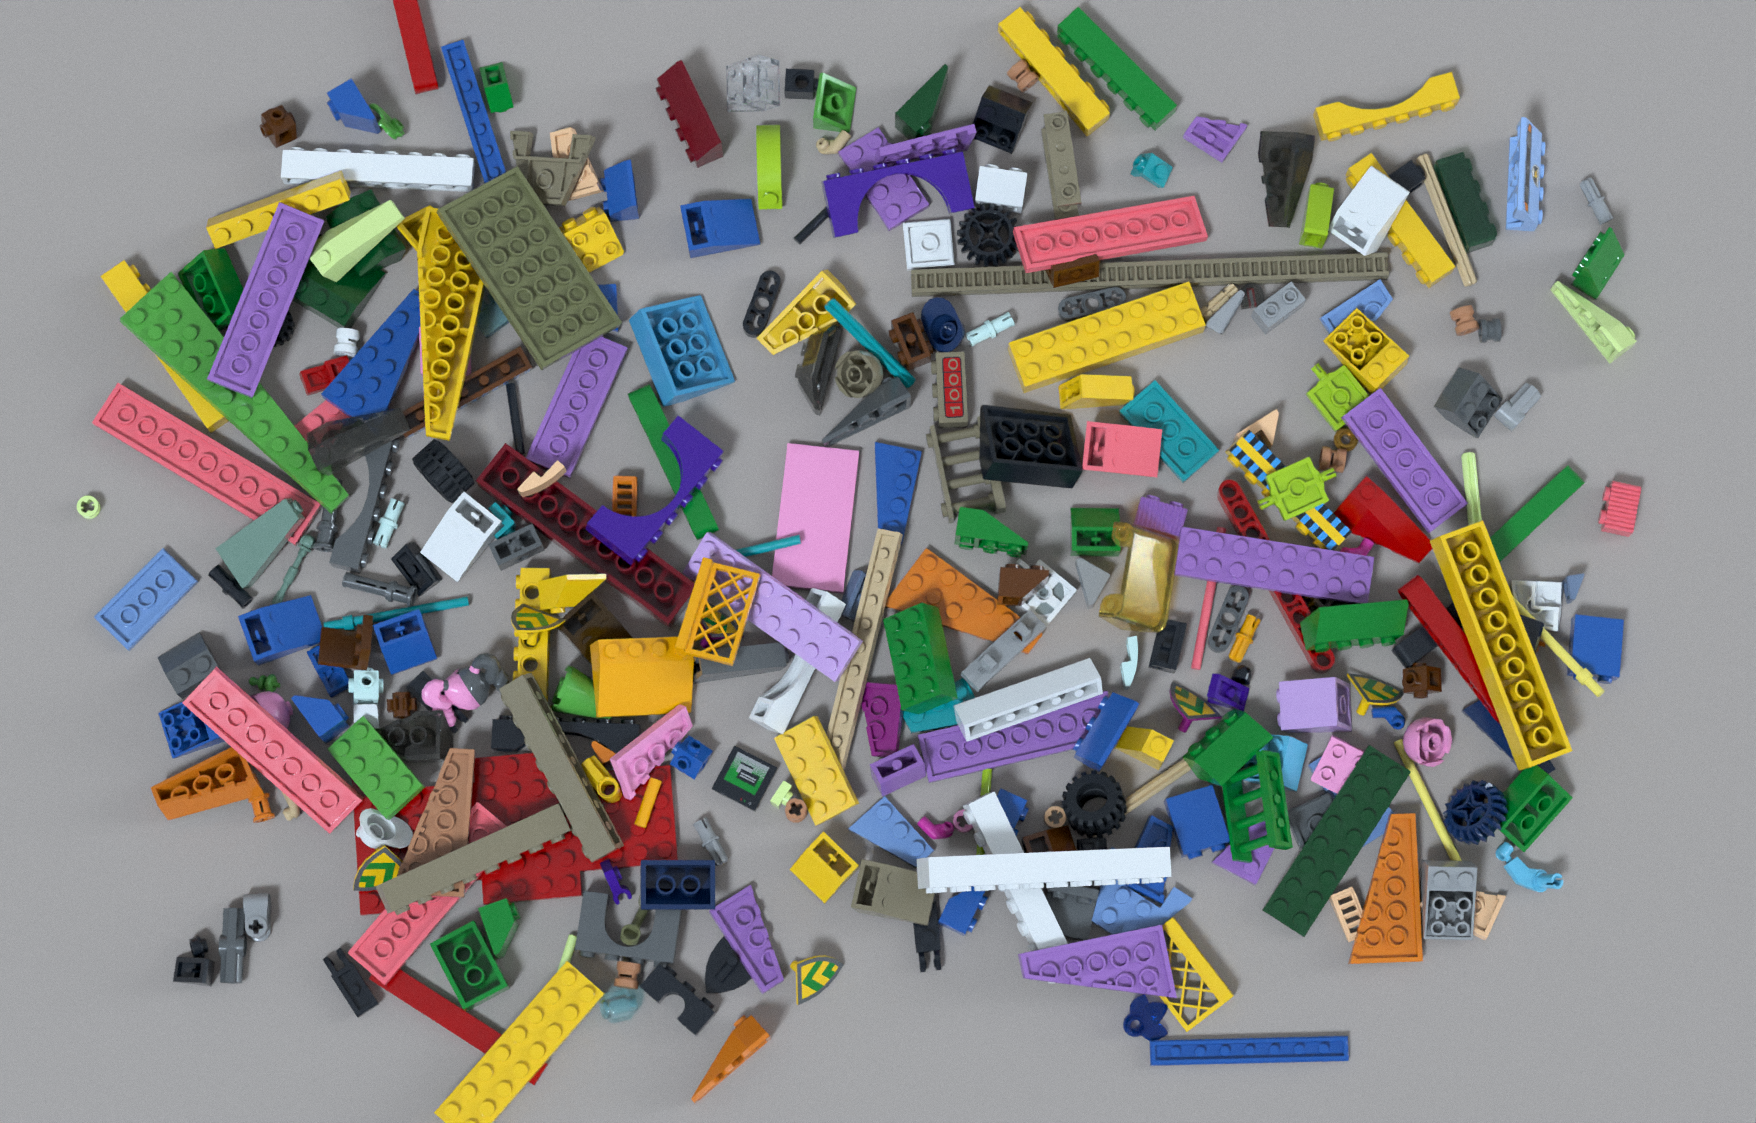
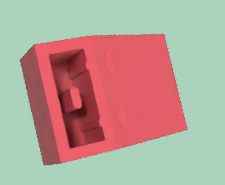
(1122, 449)

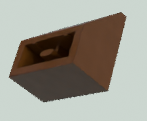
(1019, 584)
(1049, 840)

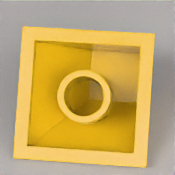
(566, 591)

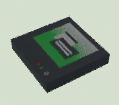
(744, 778)

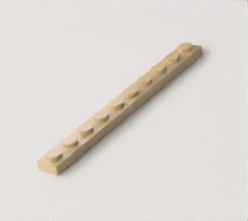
(867, 629)

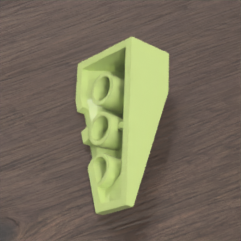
(350, 241)
(1602, 329)

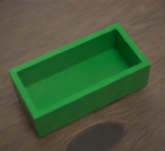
(920, 658)

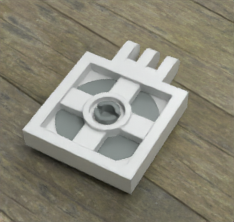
(1051, 597)

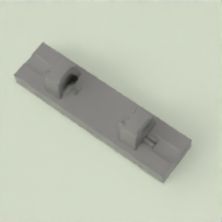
(1003, 650)

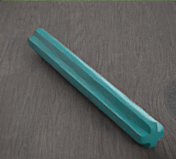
(869, 342)

